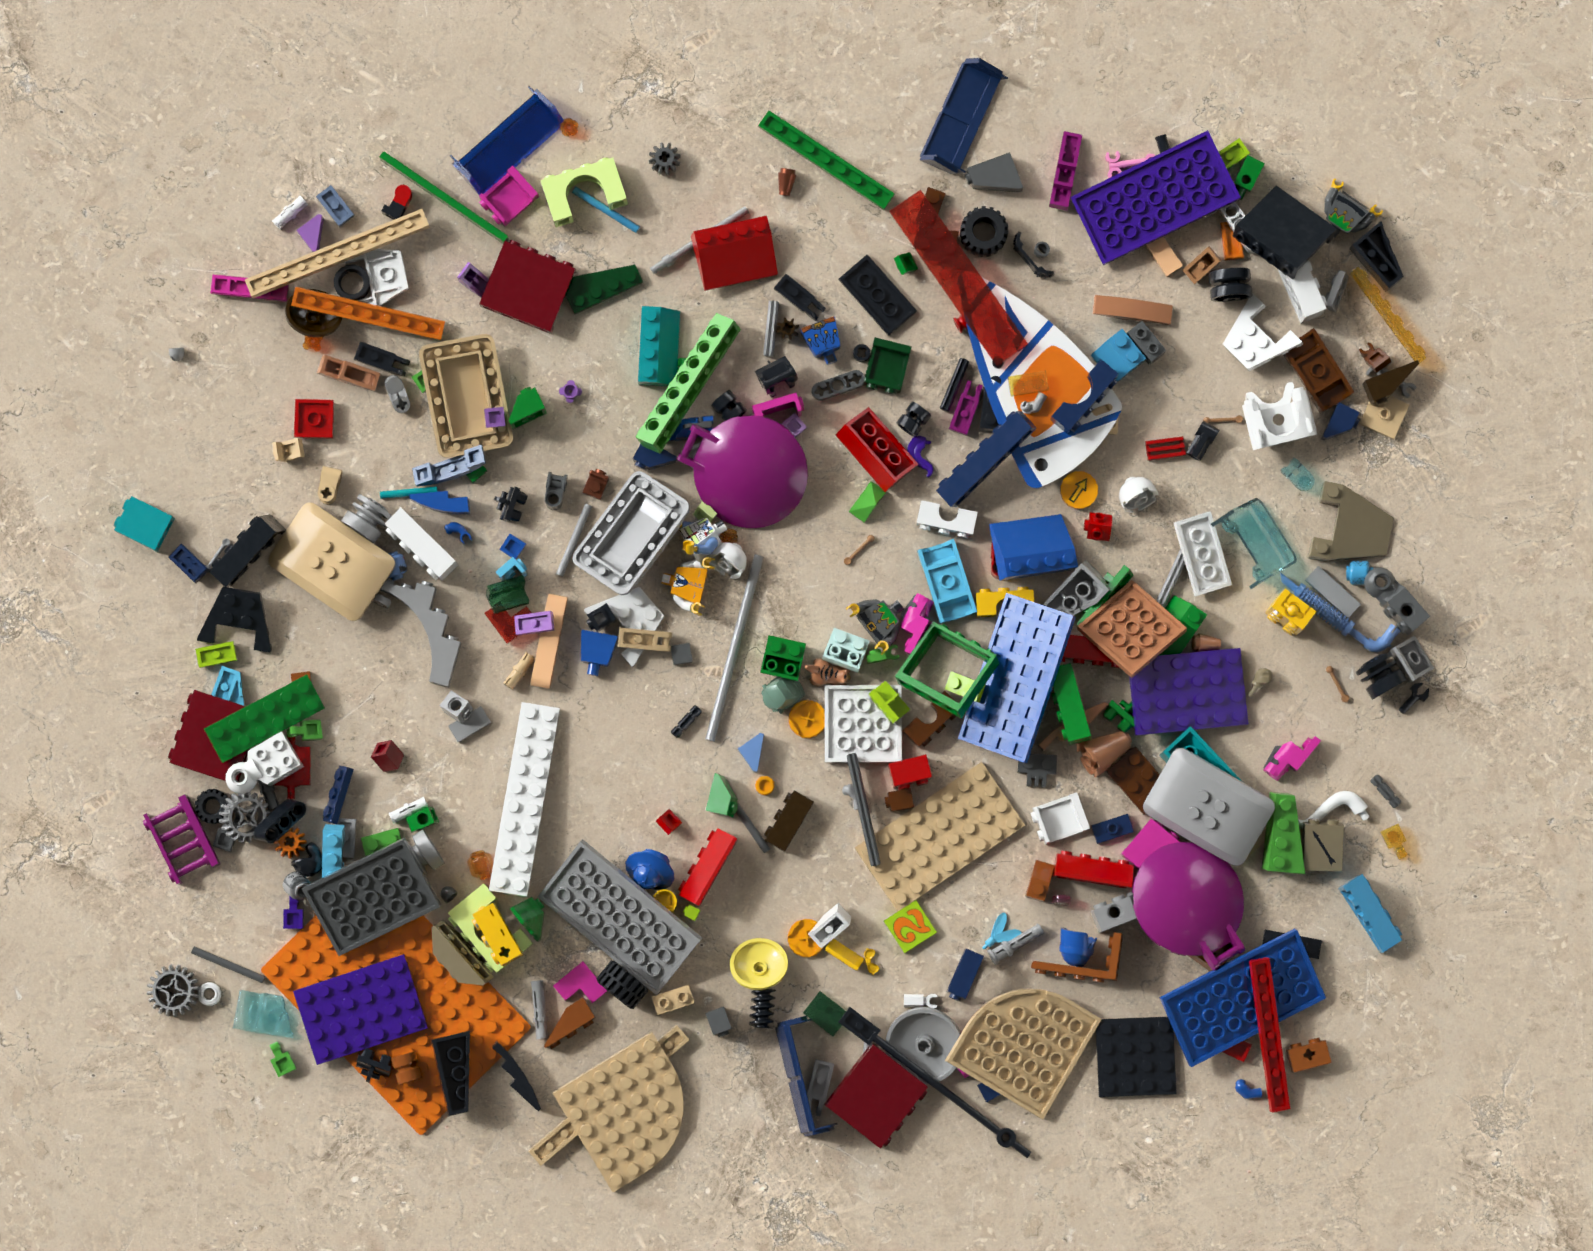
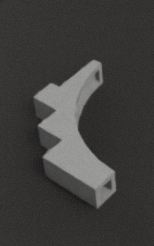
(443, 650)

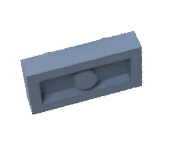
(335, 206)

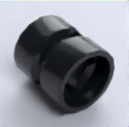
(724, 402)
(910, 425)

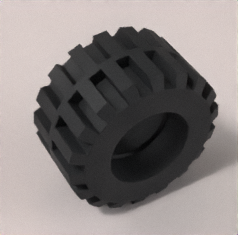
(984, 247)
(622, 984)

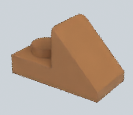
(1202, 265)

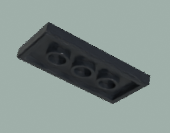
(877, 295)

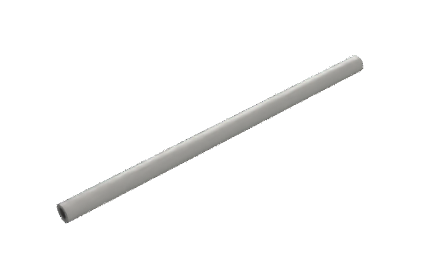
(734, 648)

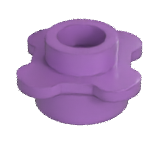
(565, 391)

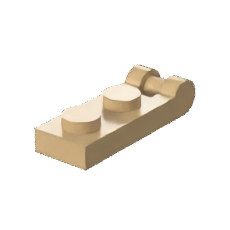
(644, 639)

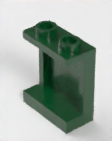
(887, 366)

